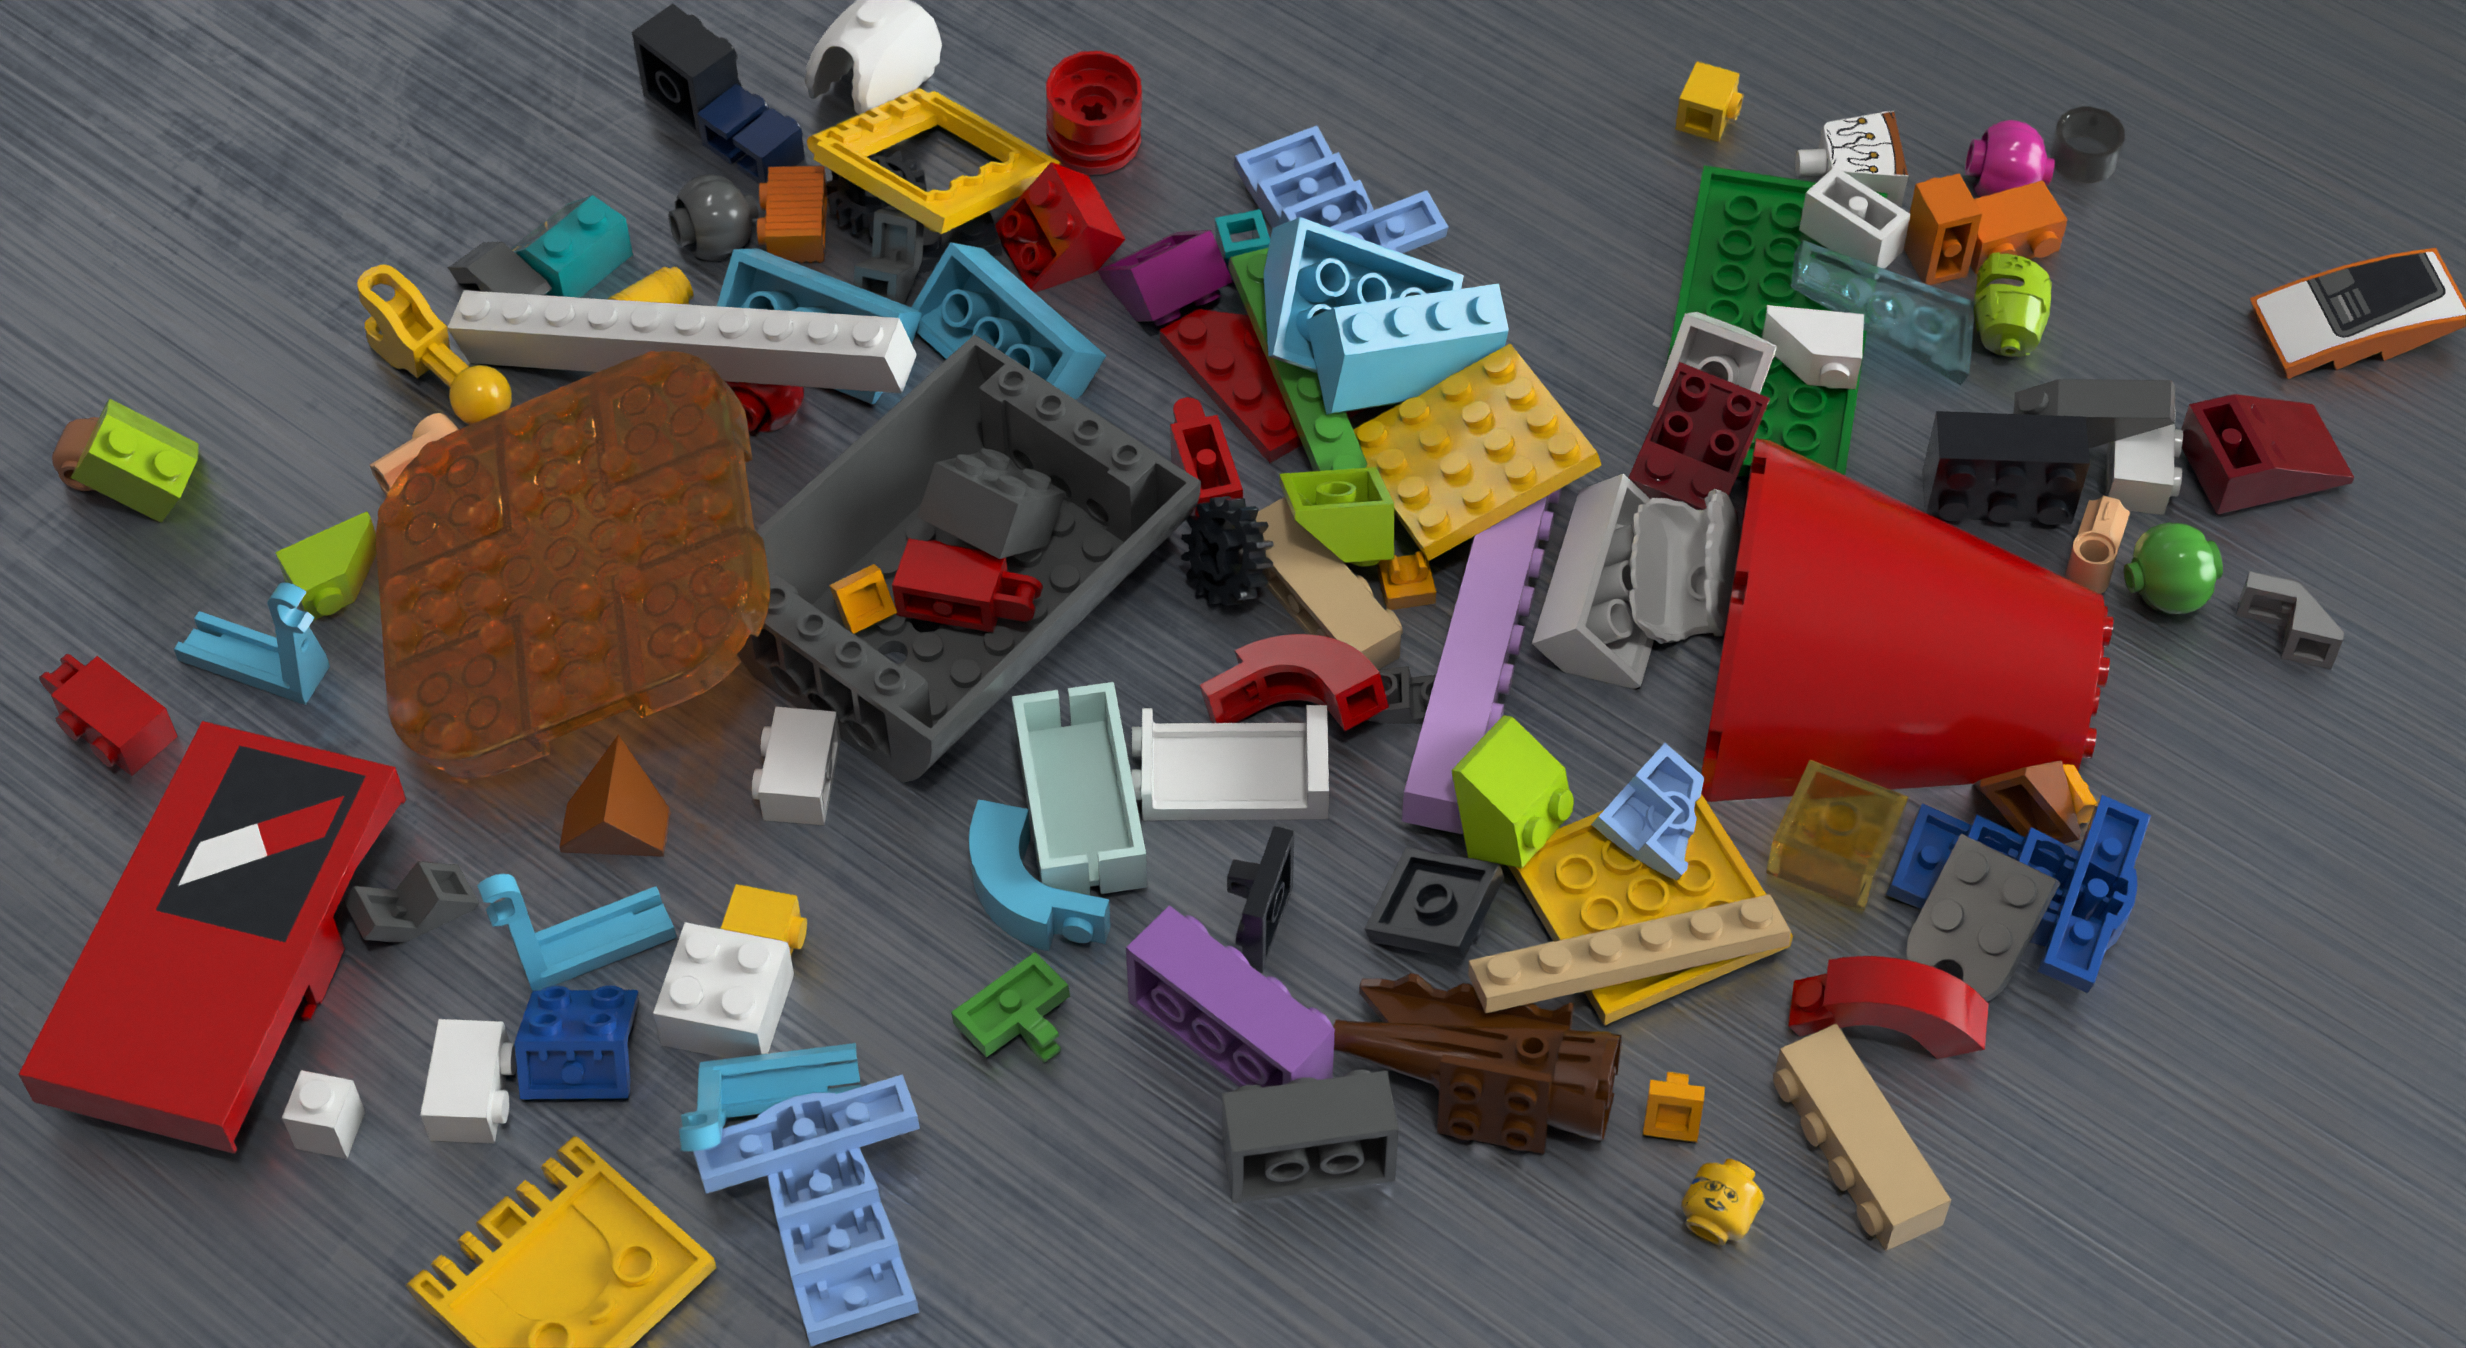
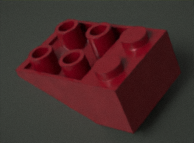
(1698, 438)
(2260, 451)

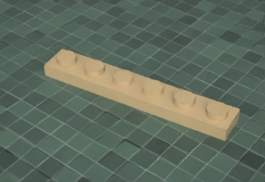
(1628, 953)

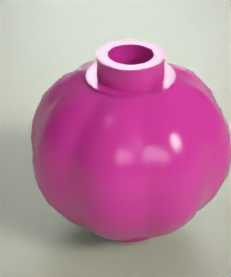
(2008, 158)

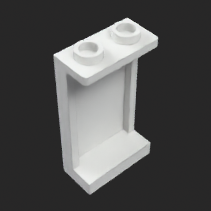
(1232, 769)

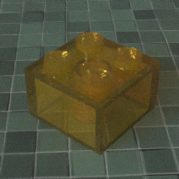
(1836, 835)

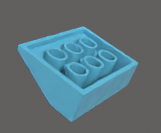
(1323, 268)

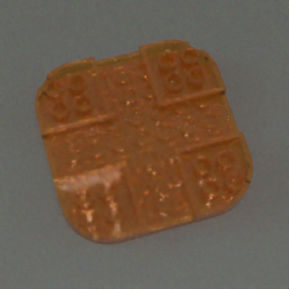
(569, 564)

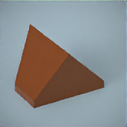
(2035, 799)
(616, 810)

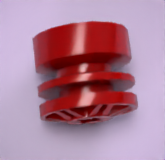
(1093, 112)

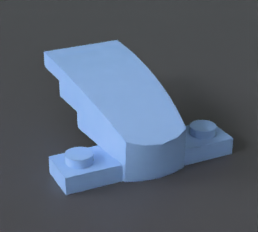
(1307, 181)
(826, 1200)

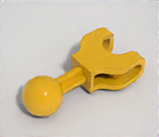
(420, 342)

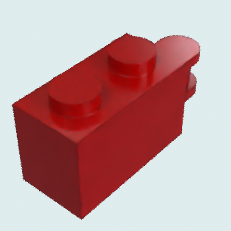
(1202, 451)
(961, 587)
(109, 713)

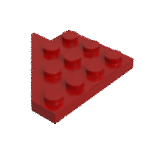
(1232, 369)

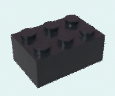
(2005, 467)

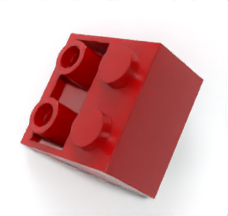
(1059, 229)

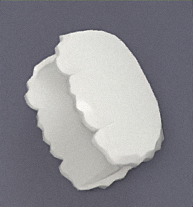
(888, 44)
(1683, 567)

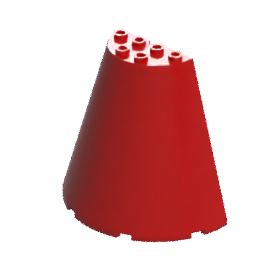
(1891, 645)

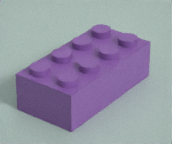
(1224, 1006)

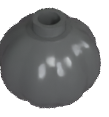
(713, 216)

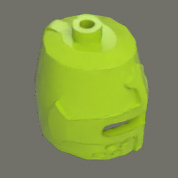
(2011, 315)

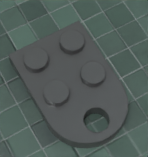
(1981, 915)

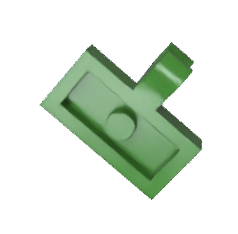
(1015, 1006)

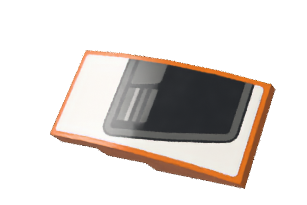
(2360, 311)

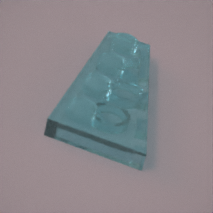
(1899, 310)

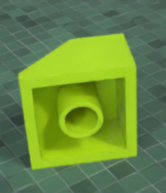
(136, 461)
(1344, 511)
(1510, 795)

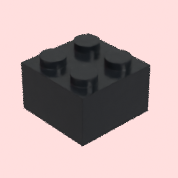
(683, 65)

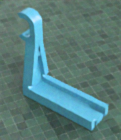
(281, 665)
(580, 942)
(760, 1081)

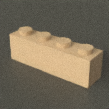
(1324, 591)
(1860, 1138)

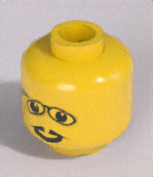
(1722, 1201)

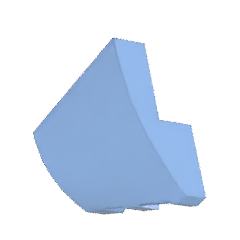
(1656, 813)

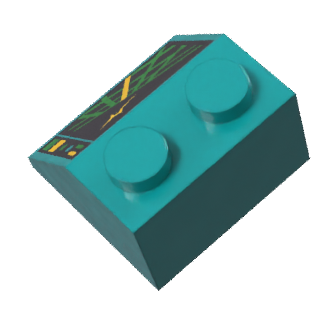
(577, 246)

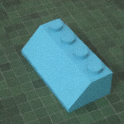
(773, 283)
(981, 297)
(1403, 345)

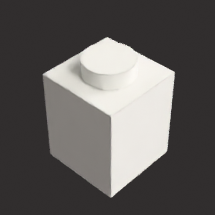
(323, 1114)

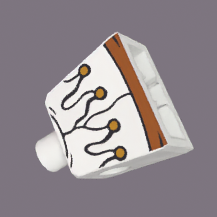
(1864, 149)

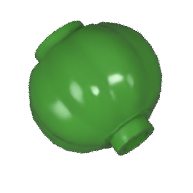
(2174, 568)

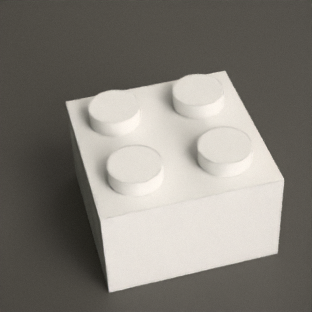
(723, 992)

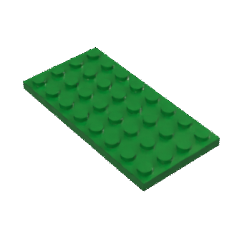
(1739, 265)

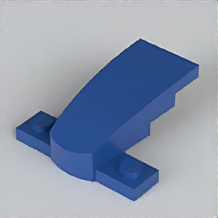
(2093, 891)

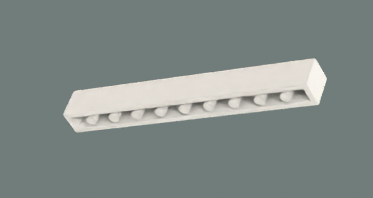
(736, 342)

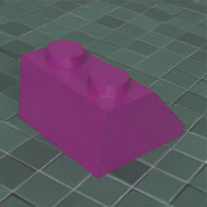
(1168, 276)

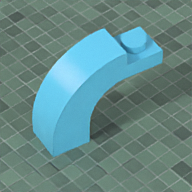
(1014, 897)

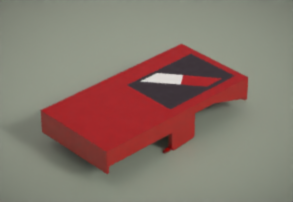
(212, 937)

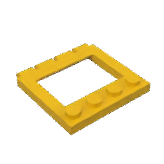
(853, 140)

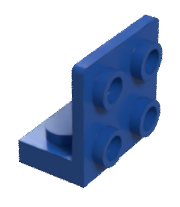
(575, 1043)

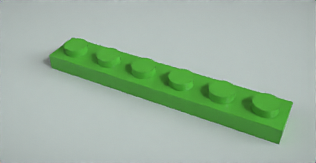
(1326, 438)

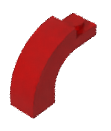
(1297, 669)
(1895, 995)

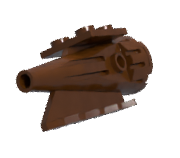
(1495, 1071)

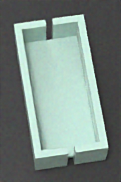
(1080, 791)

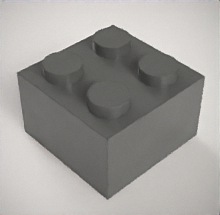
(991, 503)

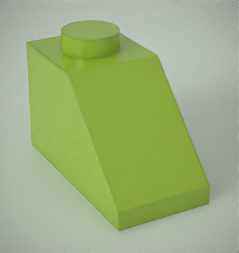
(331, 565)

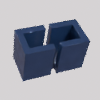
(745, 124)

